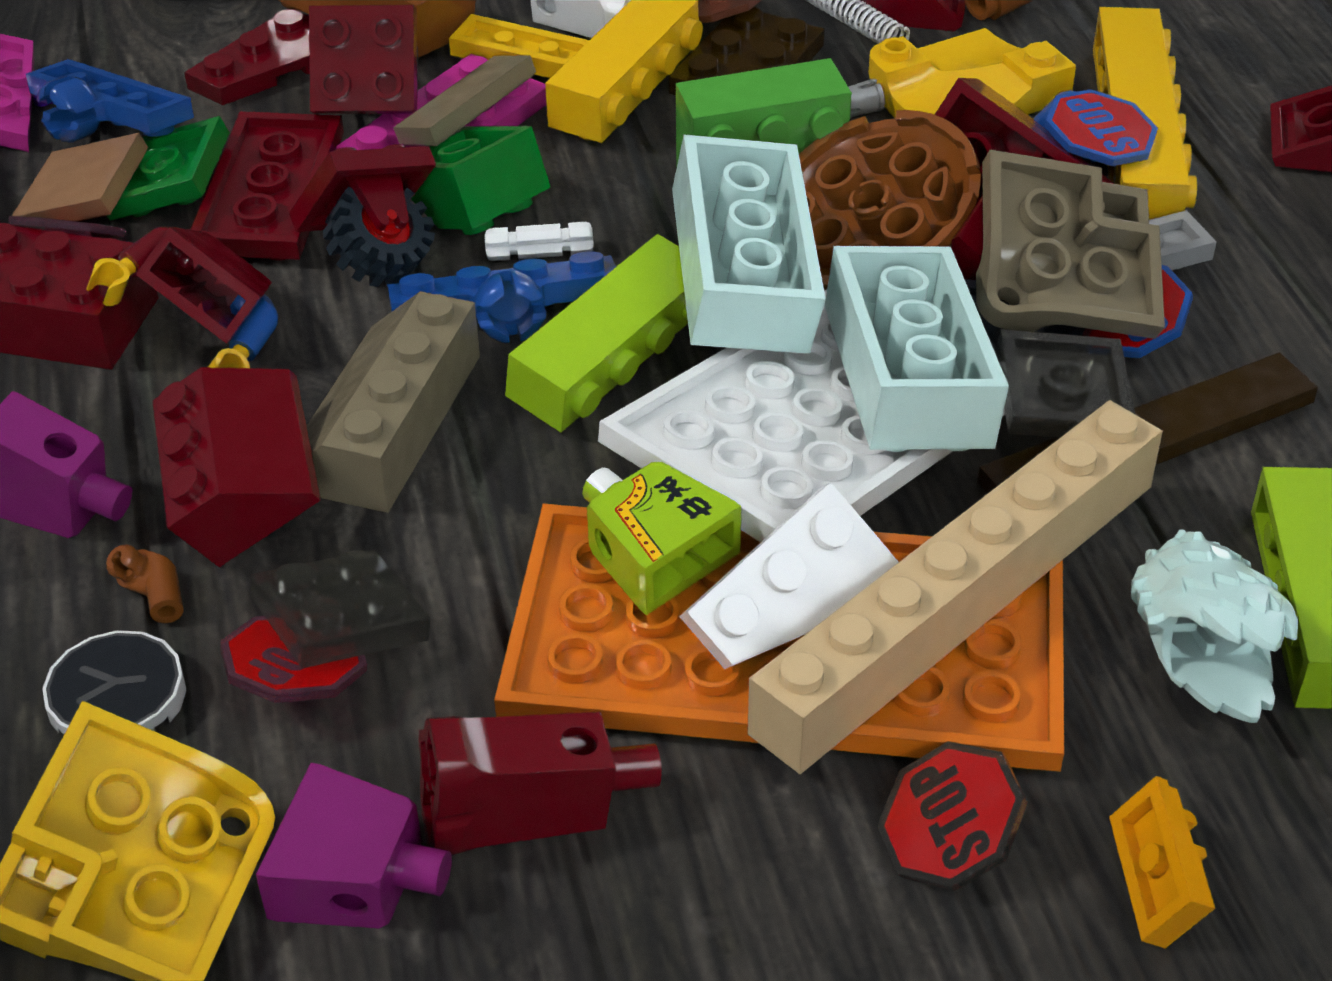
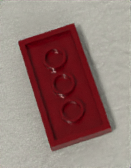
(261, 179)

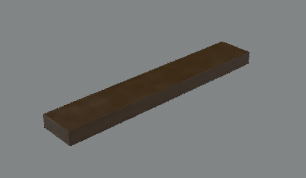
(1200, 412)

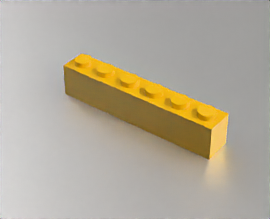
(1136, 67)

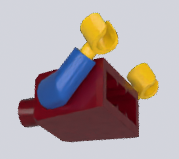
(202, 281)

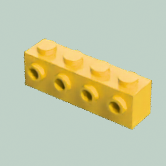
(621, 66)

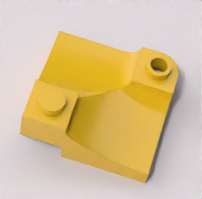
(924, 75)
(129, 853)

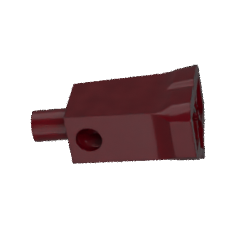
(523, 777)

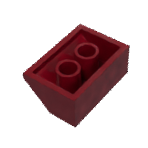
(233, 457)

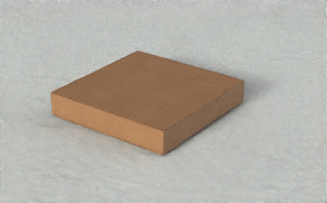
(83, 180)

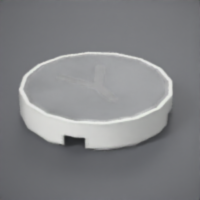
(119, 673)

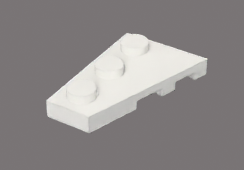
(790, 580)

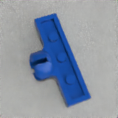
(94, 95)
(511, 298)

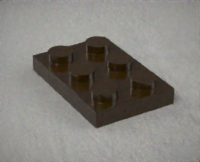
(750, 43)

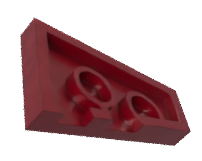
(254, 59)

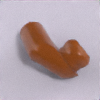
(150, 576)

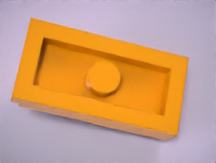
(1161, 863)

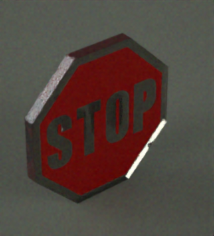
(952, 815)

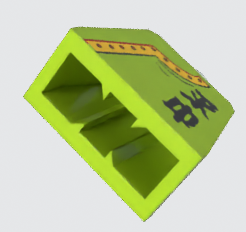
(659, 531)

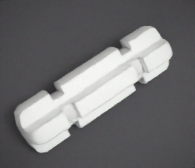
(538, 241)

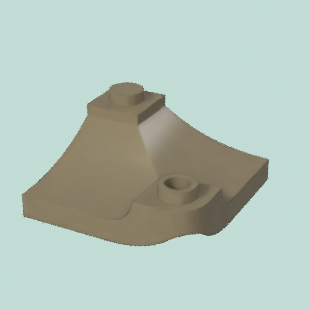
(1066, 249)

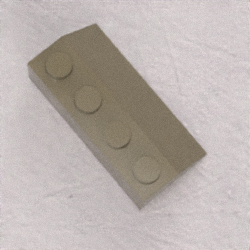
(392, 400)

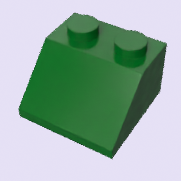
(482, 176)

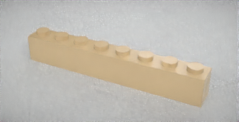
(949, 587)

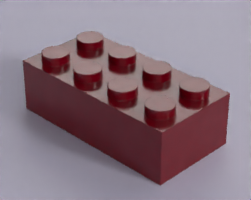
(47, 303)

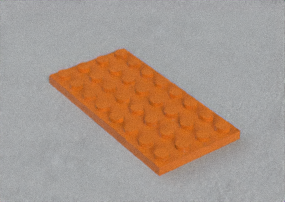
(592, 650)

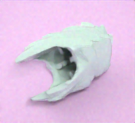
(1213, 623)

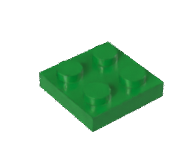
(173, 168)

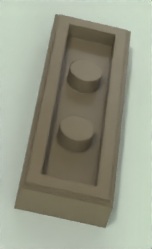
(464, 100)

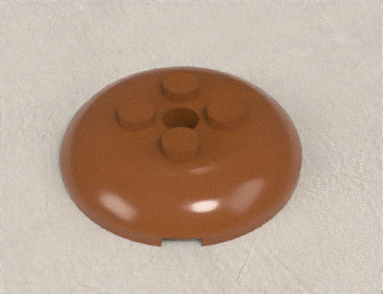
(889, 184)

